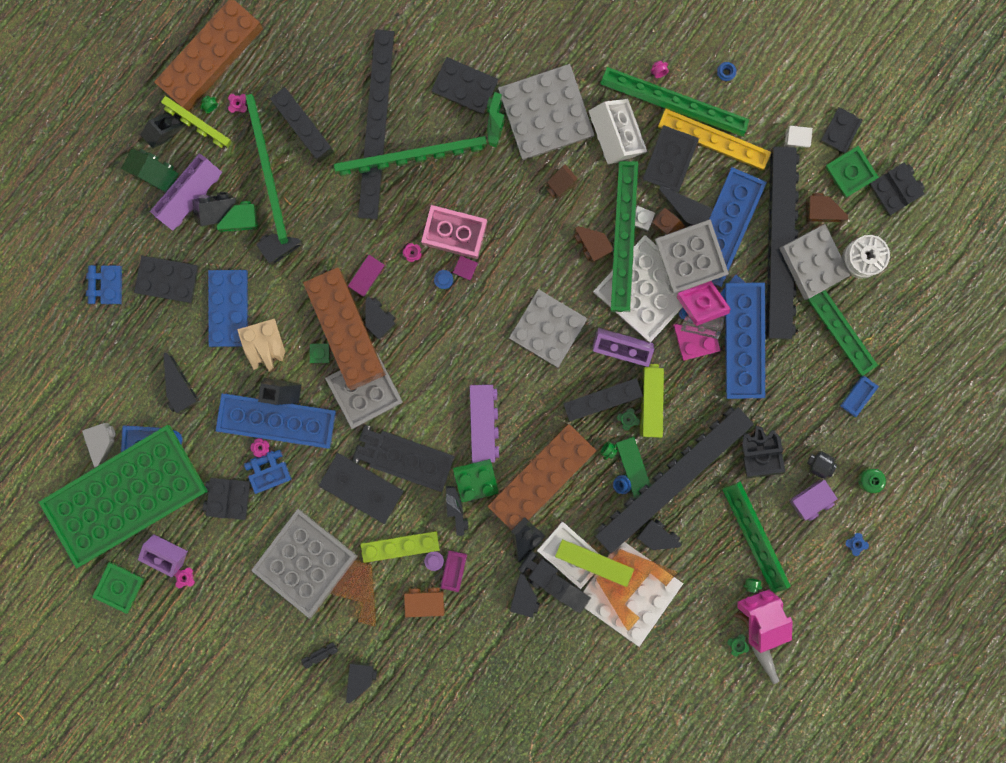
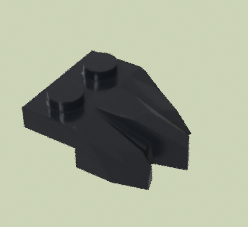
(762, 454)
(454, 508)

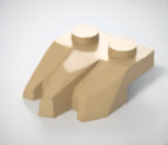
(262, 344)

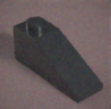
(686, 209)
(178, 389)

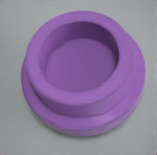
(434, 561)

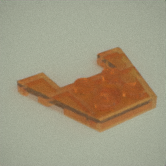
(359, 586)
(619, 594)

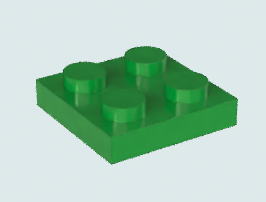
(851, 172)
(476, 480)
(118, 587)

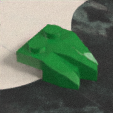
(495, 120)

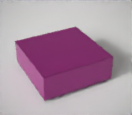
(465, 268)

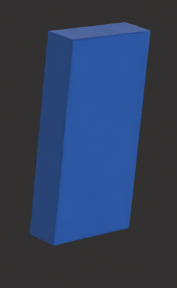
(859, 396)

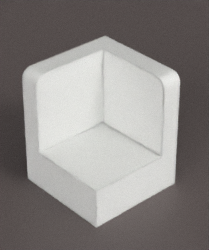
(798, 136)

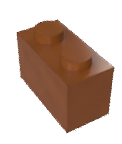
(424, 603)

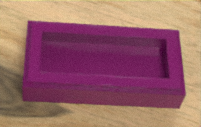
(366, 275)
(453, 571)

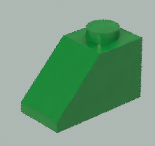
(240, 218)

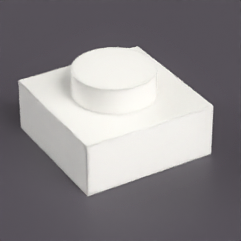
(643, 218)

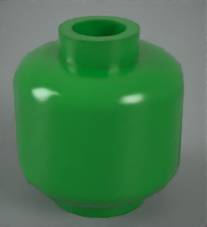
(866, 477)

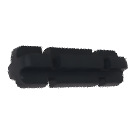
(319, 655)

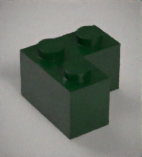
(147, 168)

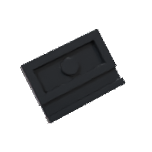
(841, 130)

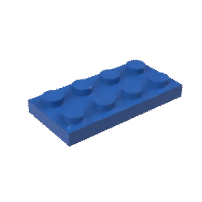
(227, 306)

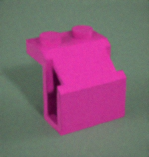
(766, 621)

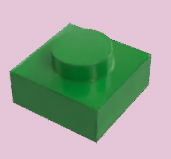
(319, 353)

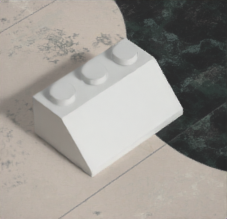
(617, 130)

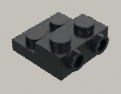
(897, 188)
(227, 498)

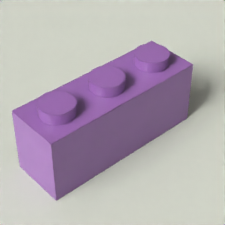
(623, 347)

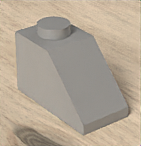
(99, 442)

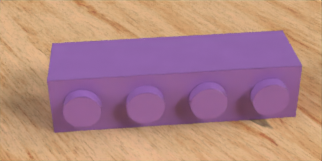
(190, 185)
(482, 423)

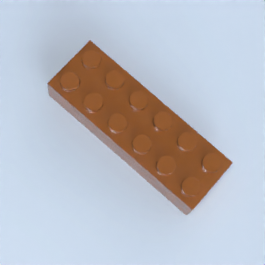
(209, 54)
(344, 329)
(542, 477)

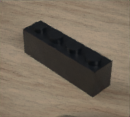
(302, 125)
(602, 400)

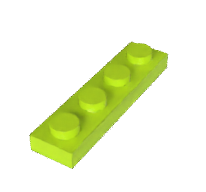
(188, 119)
(400, 547)

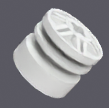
(855, 257)

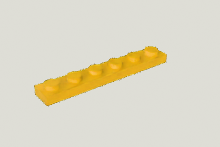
(717, 140)

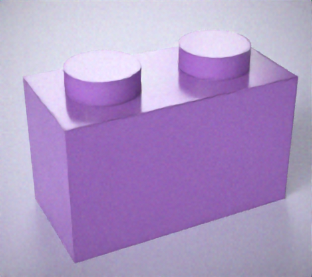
(813, 500)
(162, 555)

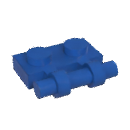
(110, 284)
(269, 477)

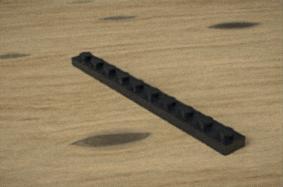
(376, 122)

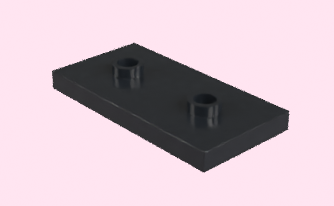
(361, 488)

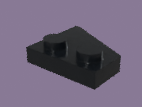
(525, 538)

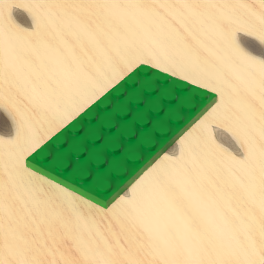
(123, 496)

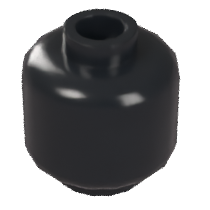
(822, 464)

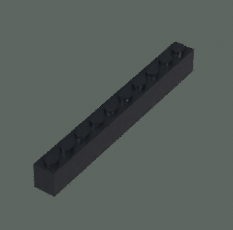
(781, 232)
(673, 479)

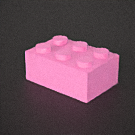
(454, 232)

